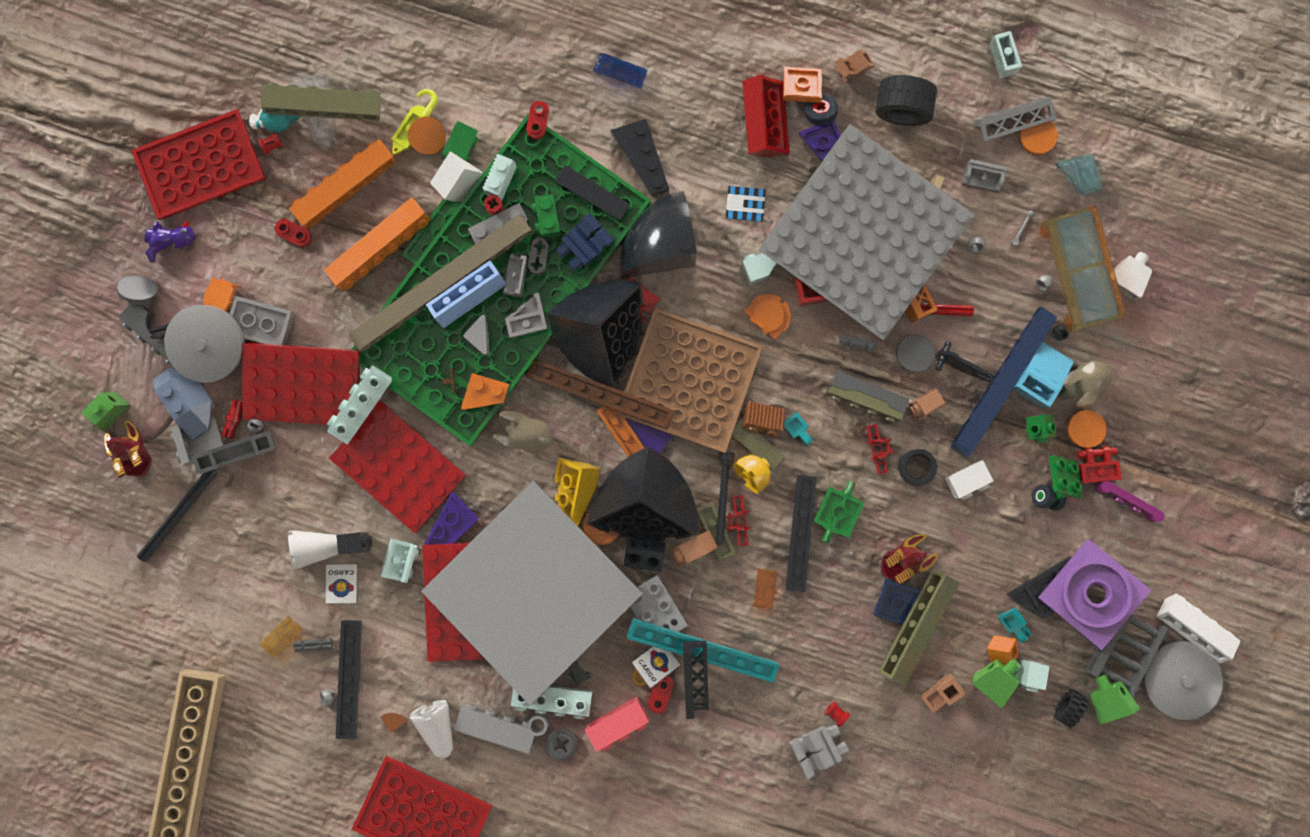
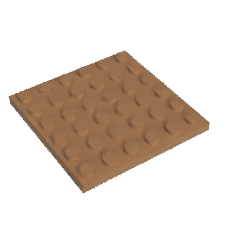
(696, 374)

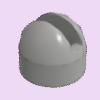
(975, 248)
(1044, 282)
(256, 421)
(326, 697)

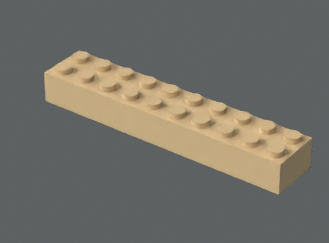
(187, 754)

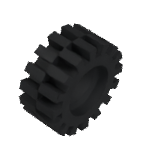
(1071, 708)

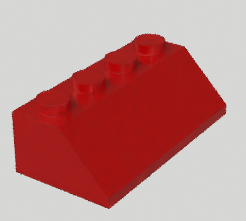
(765, 117)

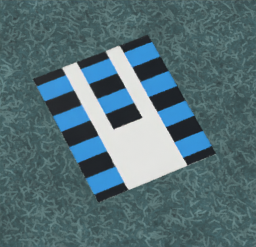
(745, 203)

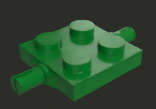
(838, 512)

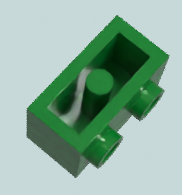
(460, 141)
(547, 216)

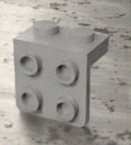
(187, 447)

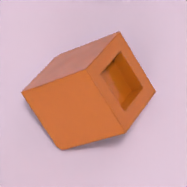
(1002, 649)

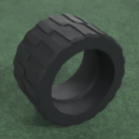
(906, 100)

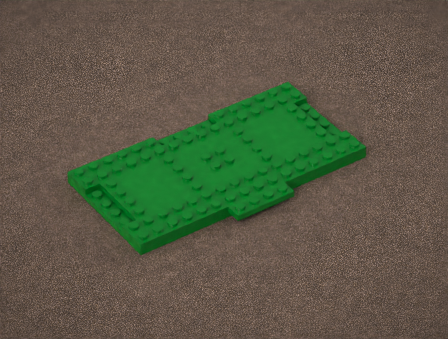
(423, 351)

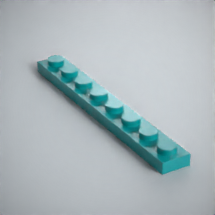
(716, 654)

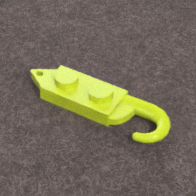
(400, 138)

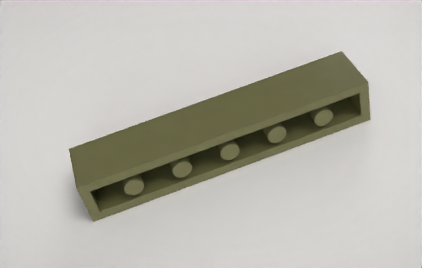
(320, 102)
(918, 627)

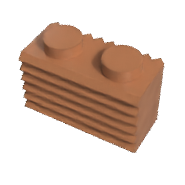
(926, 404)

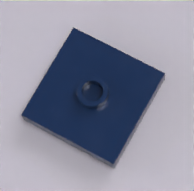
(895, 601)

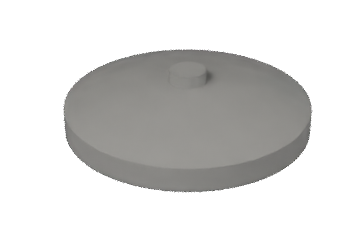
(204, 343)
(1183, 681)

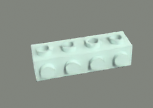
(359, 405)
(558, 700)

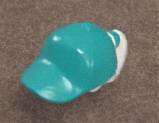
(272, 122)

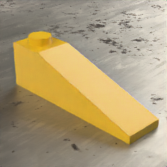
(575, 487)

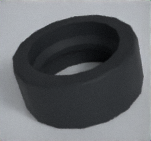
(932, 467)

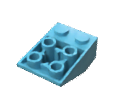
(1043, 376)

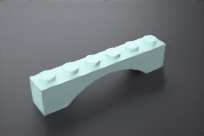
(757, 267)

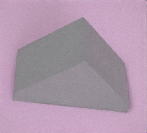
(478, 335)

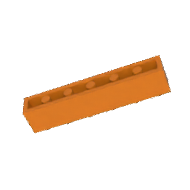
(342, 184)
(377, 245)

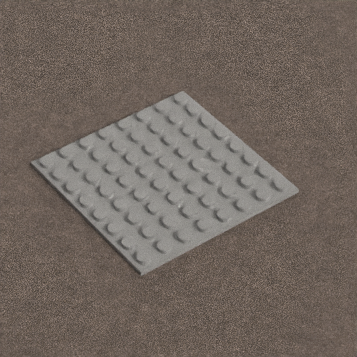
(866, 232)
(531, 592)

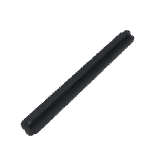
(176, 515)

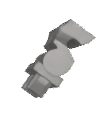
(823, 749)

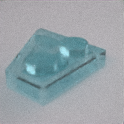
(1082, 173)

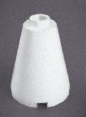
(311, 547)
(434, 727)

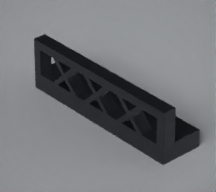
(689, 679)

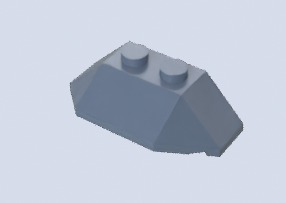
(185, 402)

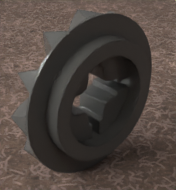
(560, 753)

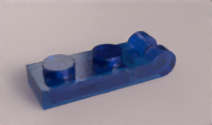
(620, 70)

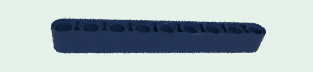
(1003, 382)

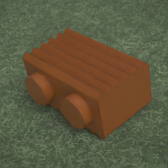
(763, 418)

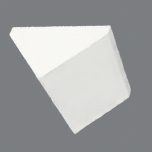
(455, 178)

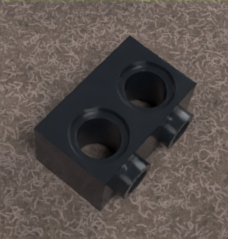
(354, 543)
(644, 554)

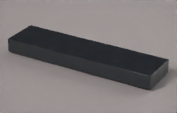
(592, 193)

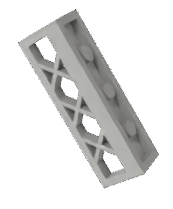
(1014, 111)

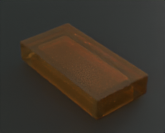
(765, 588)

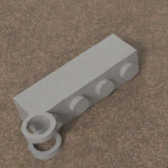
(499, 729)

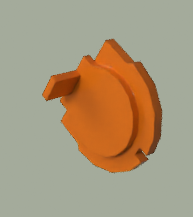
(220, 293)
(769, 314)

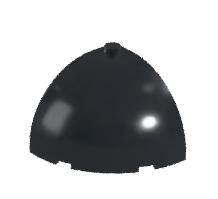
(659, 239)
(599, 328)
(645, 500)

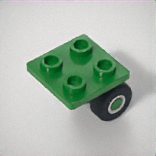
(1065, 483)

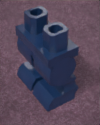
(582, 246)

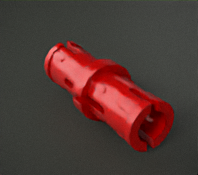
(232, 419)

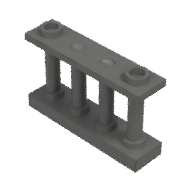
(1097, 663)

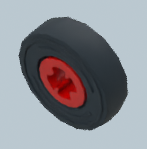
(821, 117)

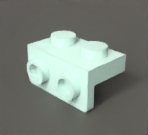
(399, 560)

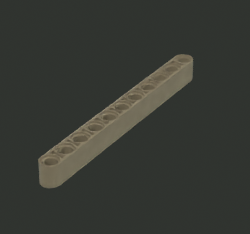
(439, 282)

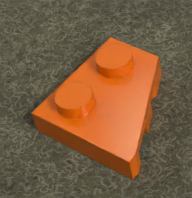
(484, 392)

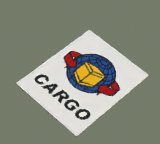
(341, 583)
(655, 665)

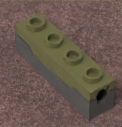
(867, 396)

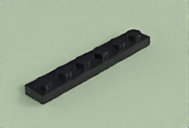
(800, 533)
(348, 679)

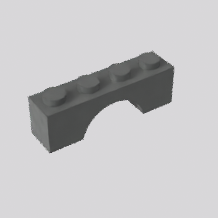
(141, 321)
(234, 452)

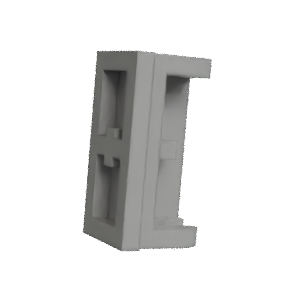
(984, 175)
(515, 276)

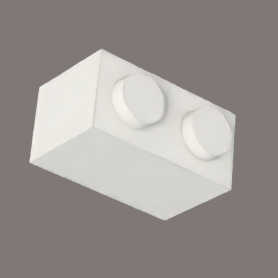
(968, 480)

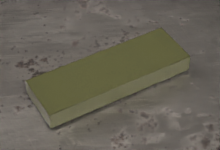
(757, 445)
(709, 516)

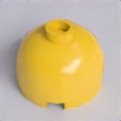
(754, 472)

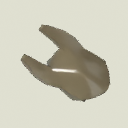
(1087, 382)
(524, 433)

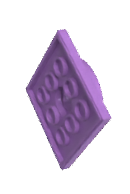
(1069, 597)

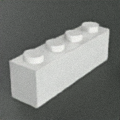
(1198, 628)

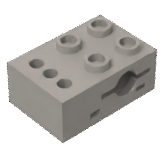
(262, 322)
(657, 606)

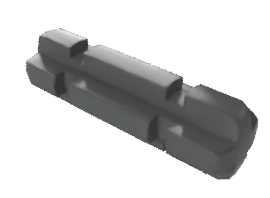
(857, 343)
(312, 645)

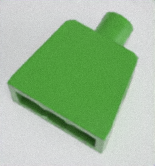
(104, 411)
(998, 680)
(1112, 700)

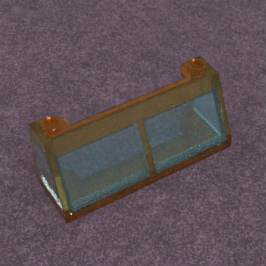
(1084, 269)

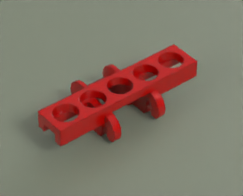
(881, 454)
(737, 525)

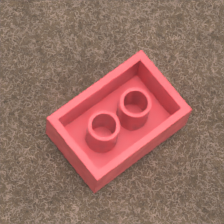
(617, 724)

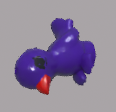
(161, 238)

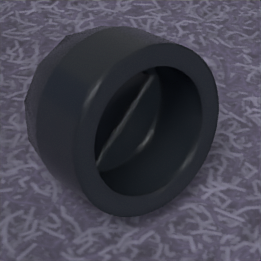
(1064, 333)

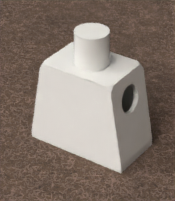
(1133, 276)

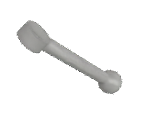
(1015, 241)

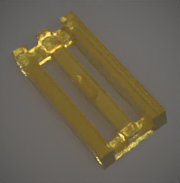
(268, 648)

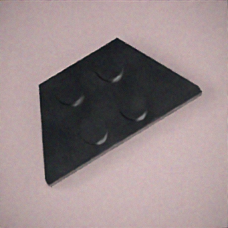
(1029, 591)

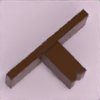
(451, 381)

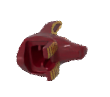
(128, 453)
(906, 560)

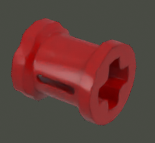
(270, 143)
(490, 200)
(836, 714)

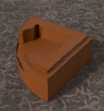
(393, 720)

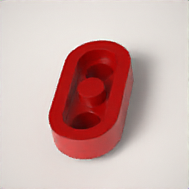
(537, 119)
(292, 232)
(660, 694)

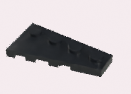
(640, 149)

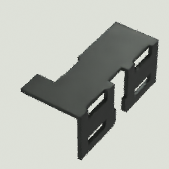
(578, 676)

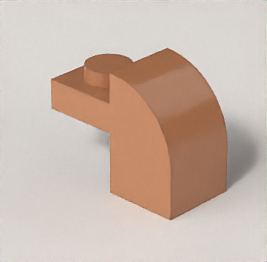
(854, 66)
(693, 548)
(945, 691)

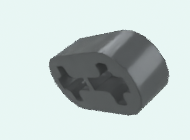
(534, 255)

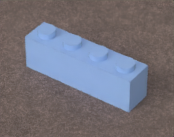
(466, 294)

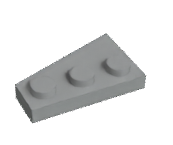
(491, 224)

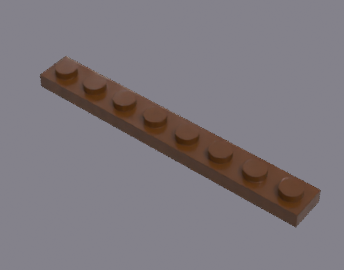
(601, 394)

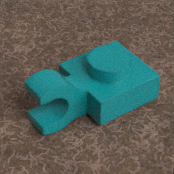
(796, 427)
(1015, 623)

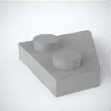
(527, 319)

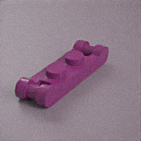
(1136, 504)

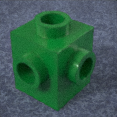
(1040, 428)

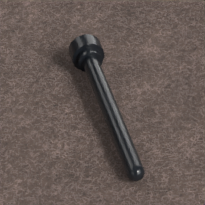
(726, 460)

